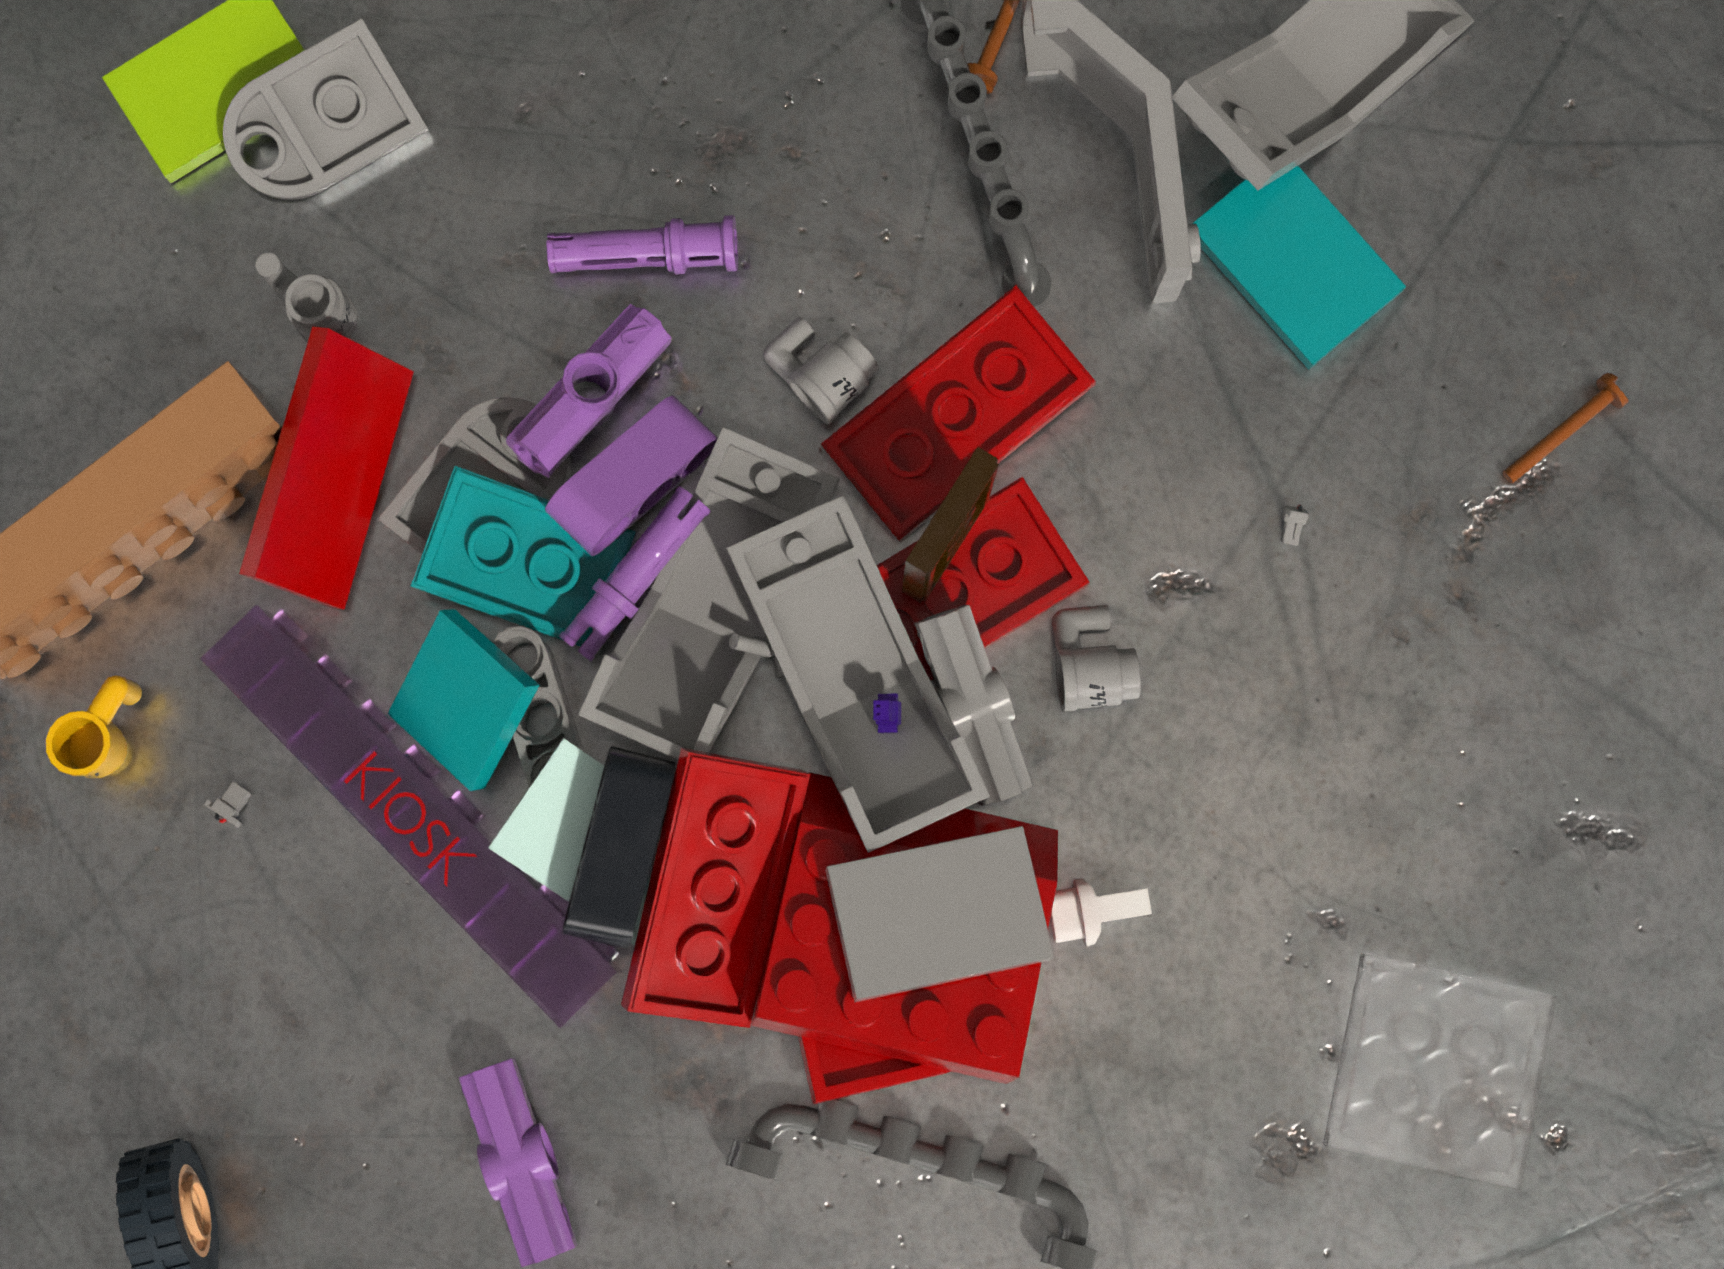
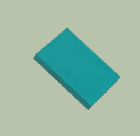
(1297, 263)
(509, 557)

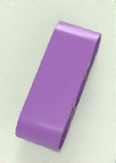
(631, 475)

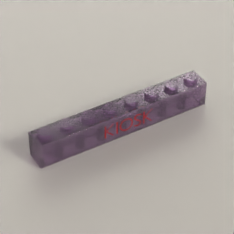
(410, 812)

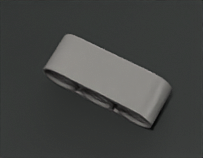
(532, 749)

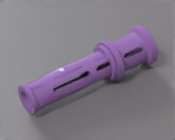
(673, 246)

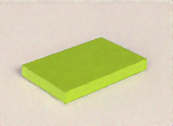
(187, 81)

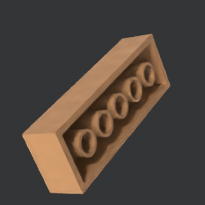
(131, 511)

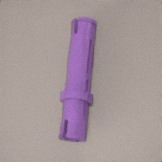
(634, 574)

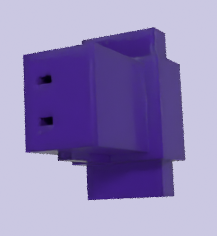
(887, 713)

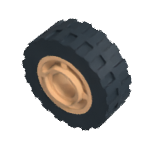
(166, 1208)

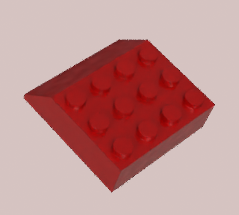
(805, 988)

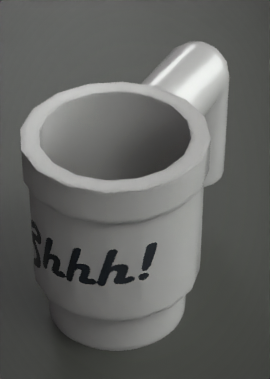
(309, 298)
(829, 377)
(1092, 674)

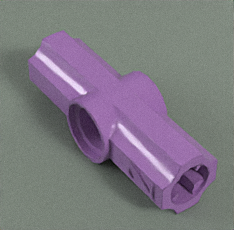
(566, 417)
(518, 1162)

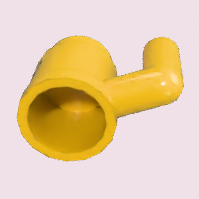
(88, 741)

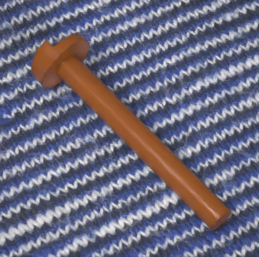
(993, 44)
(1608, 394)

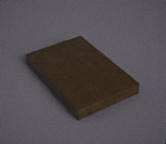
(950, 526)

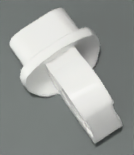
(1079, 911)

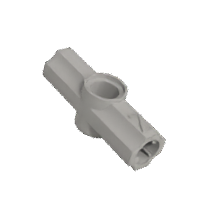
(975, 700)

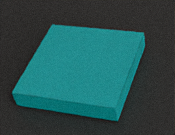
(463, 699)

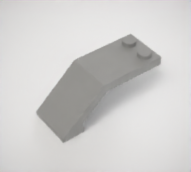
(1314, 79)
(1135, 95)
(840, 650)
(674, 667)

